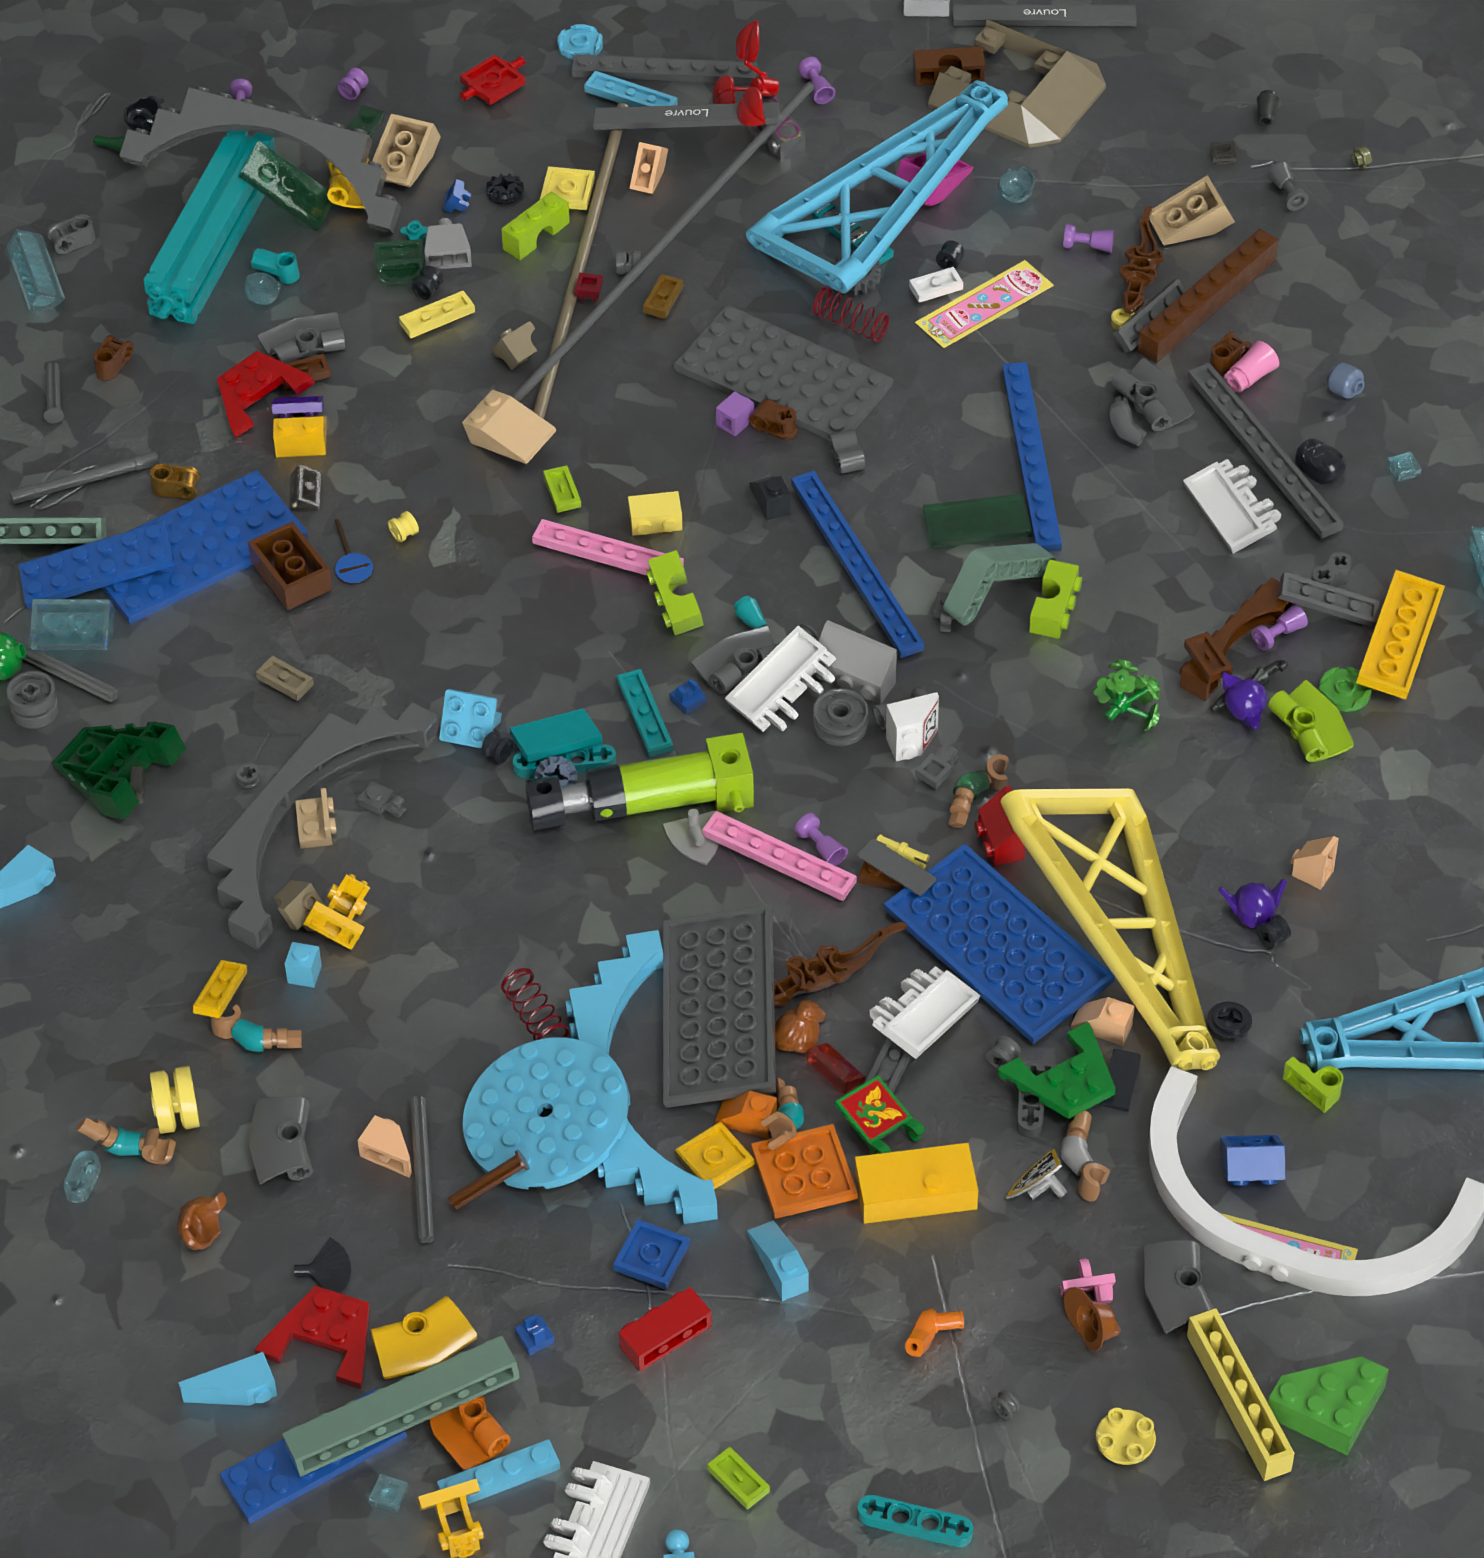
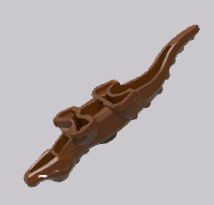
(1141, 266)
(828, 966)

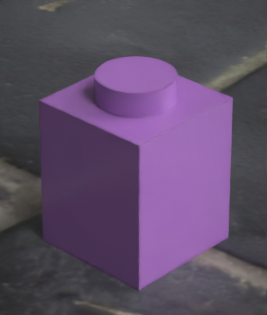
(734, 413)

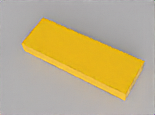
(220, 989)

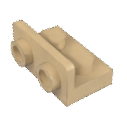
(314, 821)

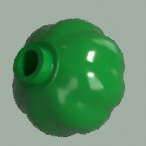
(10, 656)

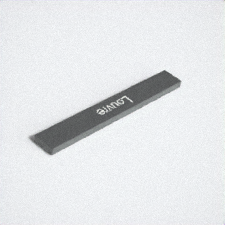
(1045, 15)
(677, 116)

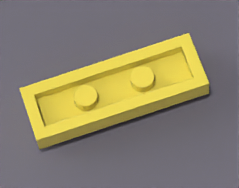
(436, 314)

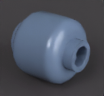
(1345, 380)

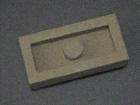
(284, 678)

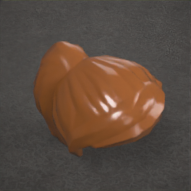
(799, 1027)
(200, 1222)

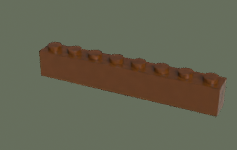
(1207, 296)

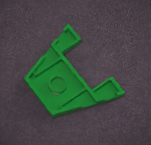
(1072, 1084)

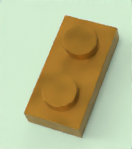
(663, 296)

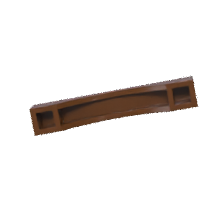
(1261, 609)

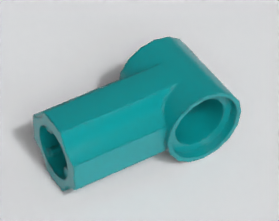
(282, 264)

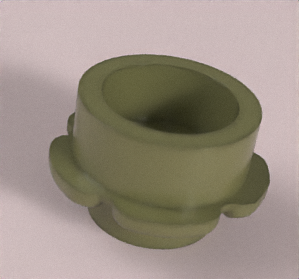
(1361, 156)

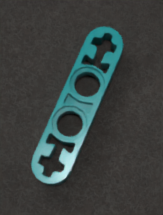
(595, 751)
(913, 1526)

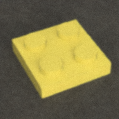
(571, 185)

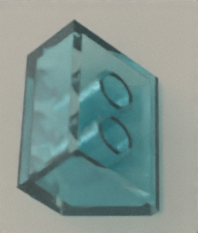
(72, 624)

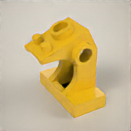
(348, 900)
(449, 1501)

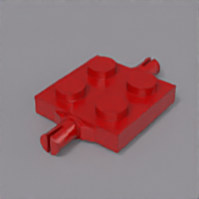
(492, 79)

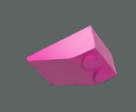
(912, 165)

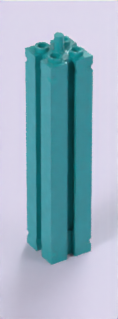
(205, 232)

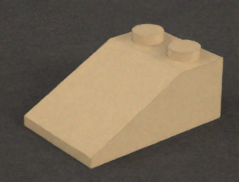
(406, 149)
(1191, 214)
(507, 427)

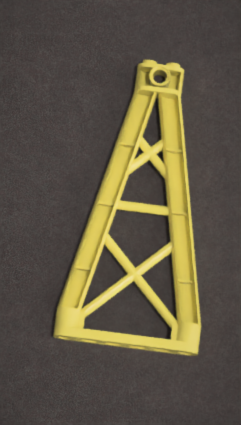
(1182, 1032)

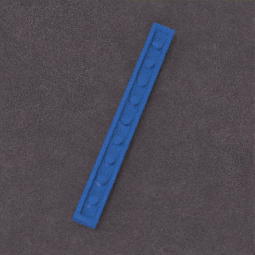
(1031, 456)
(857, 564)

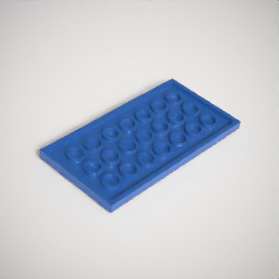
(207, 544)
(1000, 944)

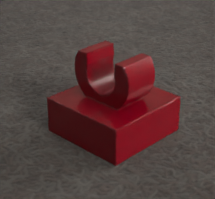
(588, 286)

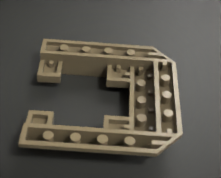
(1051, 107)

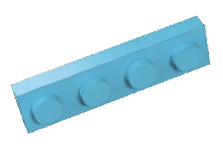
(626, 92)
(507, 1471)

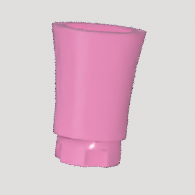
(1252, 366)

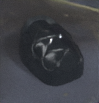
(1320, 461)

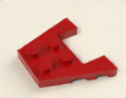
(253, 380)
(328, 1322)

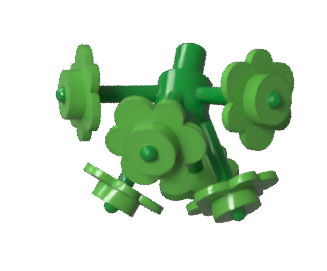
(1141, 689)

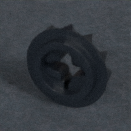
(497, 193)
(1220, 1014)

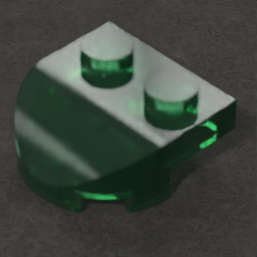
(399, 260)

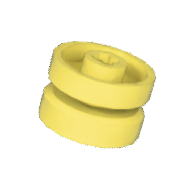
(175, 1099)

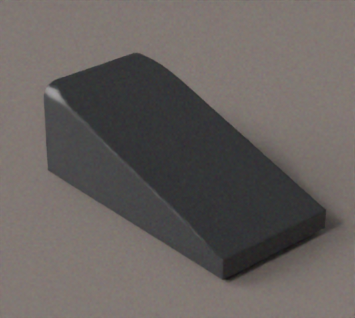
(1124, 1072)

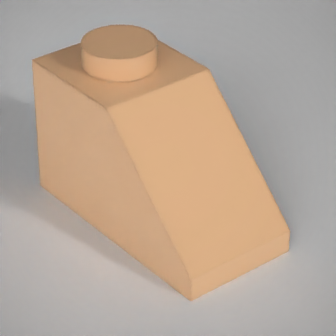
(648, 167)
(1315, 861)
(1108, 1019)
(385, 1146)

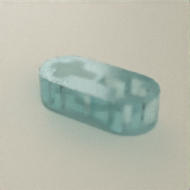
(77, 1174)

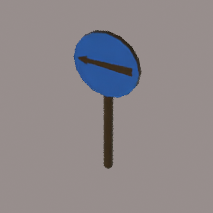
(352, 567)

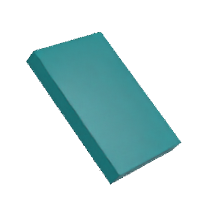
(555, 735)

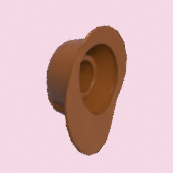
(1090, 1318)

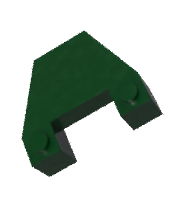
(103, 758)

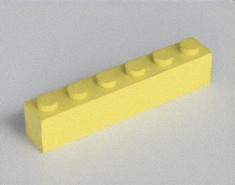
(1240, 1394)

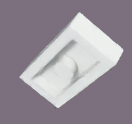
(936, 284)

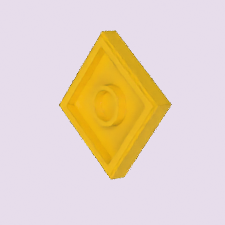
(715, 1155)

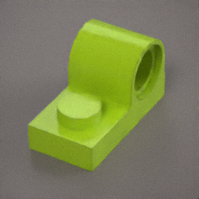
(1315, 1086)

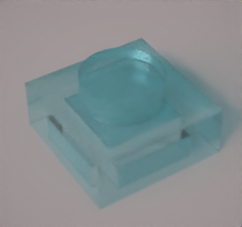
(1404, 466)
(388, 1493)

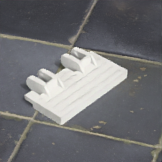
(1228, 504)
(780, 677)
(925, 1010)
(606, 1523)

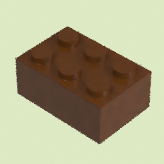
(290, 565)

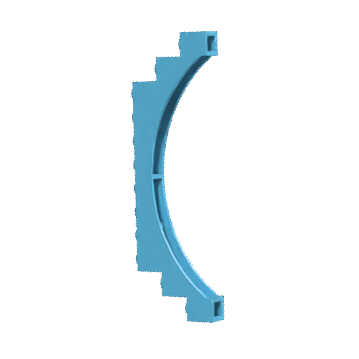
(631, 1159)

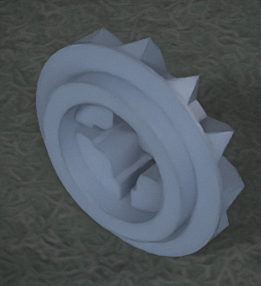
(565, 766)

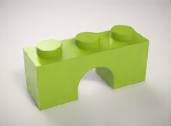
(521, 234)
(680, 611)
(1051, 614)

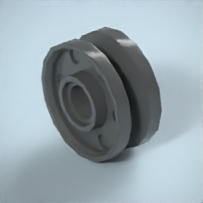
(840, 717)

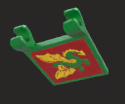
(877, 1113)

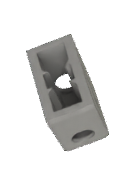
(447, 246)

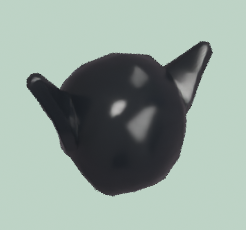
(142, 113)

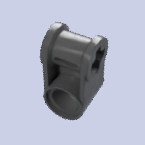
(73, 233)

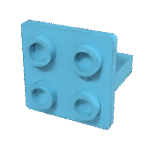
(468, 718)

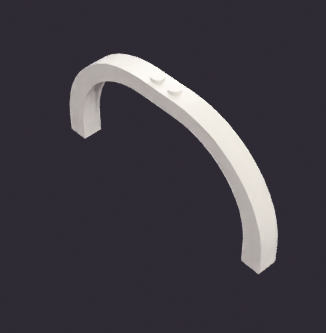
(1280, 1259)

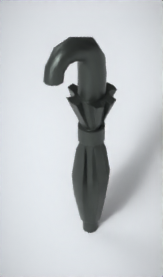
(1260, 675)

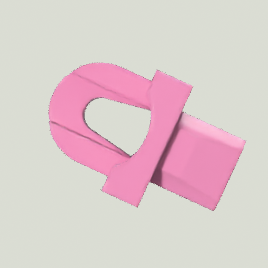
(1100, 1284)

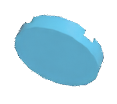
(580, 40)

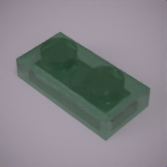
(367, 120)

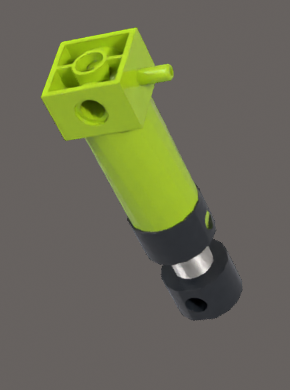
(616, 790)

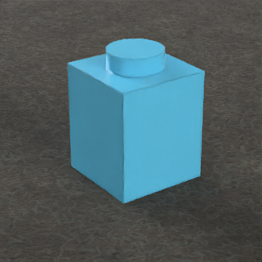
(303, 964)

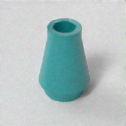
(749, 612)

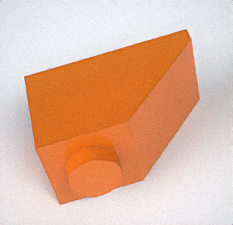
(747, 1112)

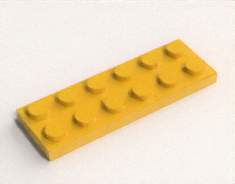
(1400, 634)

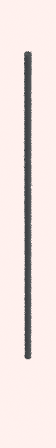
(659, 246)

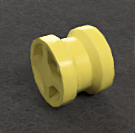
(403, 526)

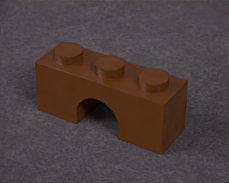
(929, 63)

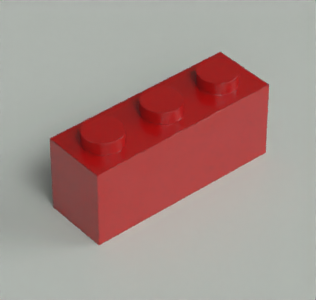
(664, 1328)

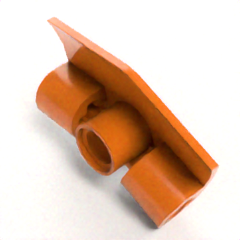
(470, 1438)

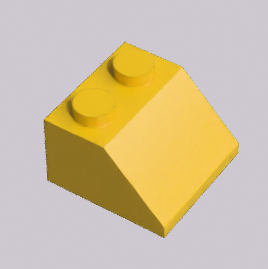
(300, 436)

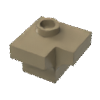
(515, 345)
(296, 902)

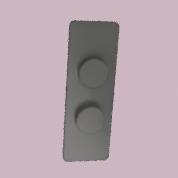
(896, 867)

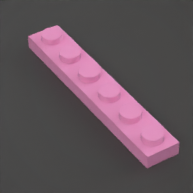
(594, 547)
(779, 856)

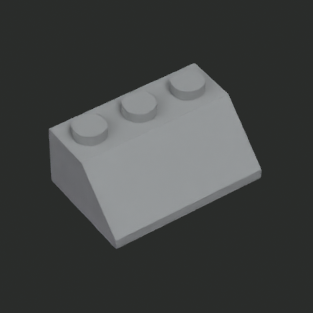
(859, 663)

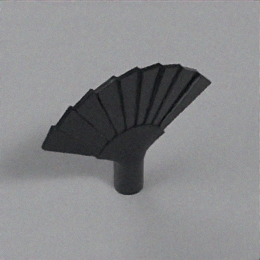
(329, 1268)

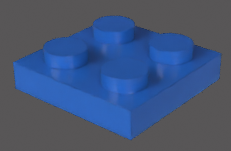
(651, 1254)

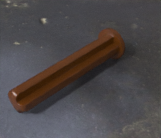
(489, 1180)

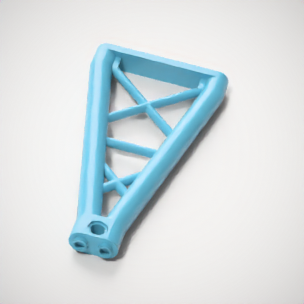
(968, 110)
(1335, 1043)

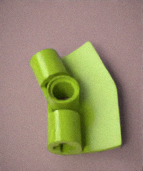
(1312, 722)

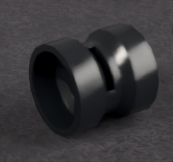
(427, 282)

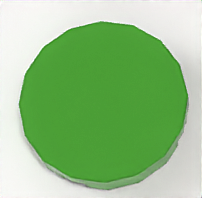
(1343, 691)

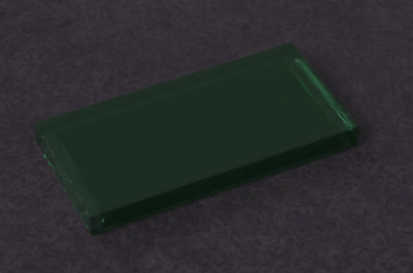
(286, 185)
(977, 520)

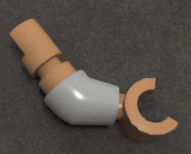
(1076, 1156)

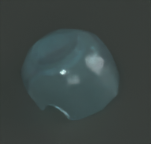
(1017, 185)
(261, 288)

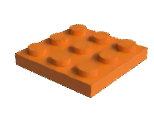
(805, 1172)

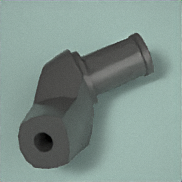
(1122, 421)

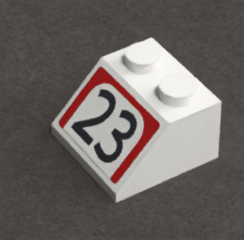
(911, 725)

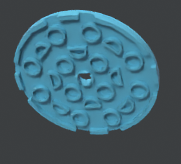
(553, 1073)

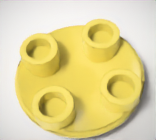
(1125, 1436)

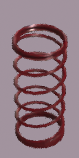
(886, 319)
(548, 1029)

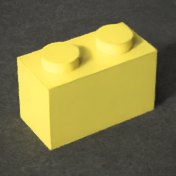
(655, 513)

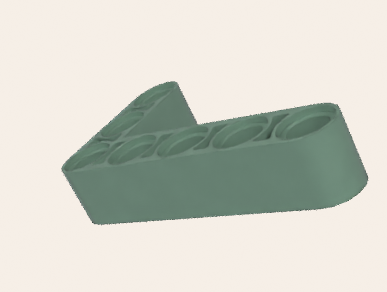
(991, 565)

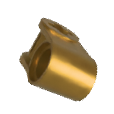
(172, 481)

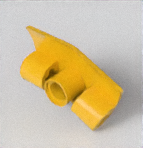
(341, 190)
(441, 1336)

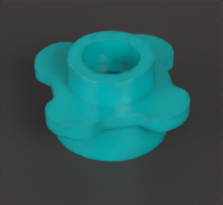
(414, 231)

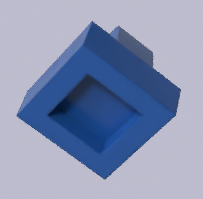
(456, 197)
(688, 696)
(534, 1334)

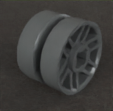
(32, 699)

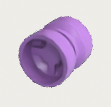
(352, 83)

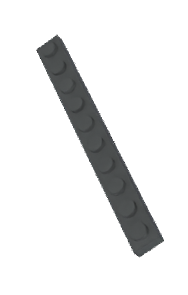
(1265, 450)

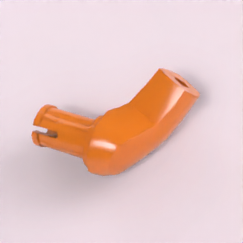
(927, 1326)

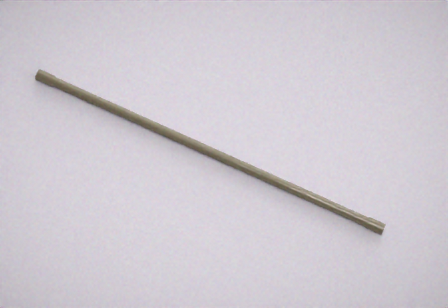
(579, 264)

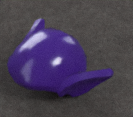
(1244, 699)
(1254, 902)

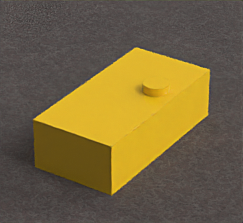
(916, 1183)

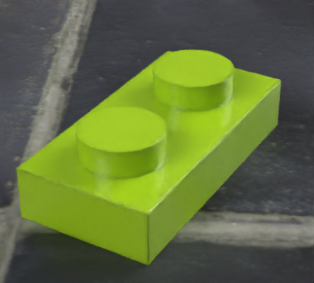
(562, 489)
(738, 1478)

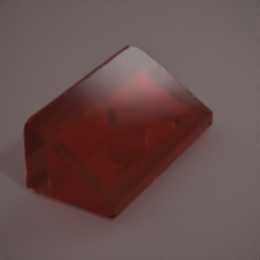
(834, 1067)

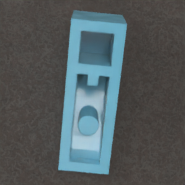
(25, 876)
(780, 1260)
(234, 1384)

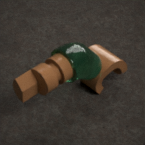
(972, 784)

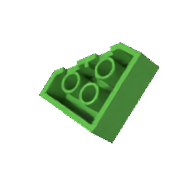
(1329, 1400)

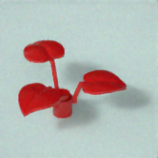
(751, 106)

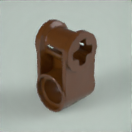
(1228, 352)
(112, 357)
(772, 417)

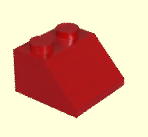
(997, 833)

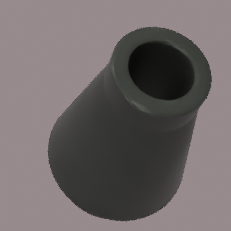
(1267, 105)

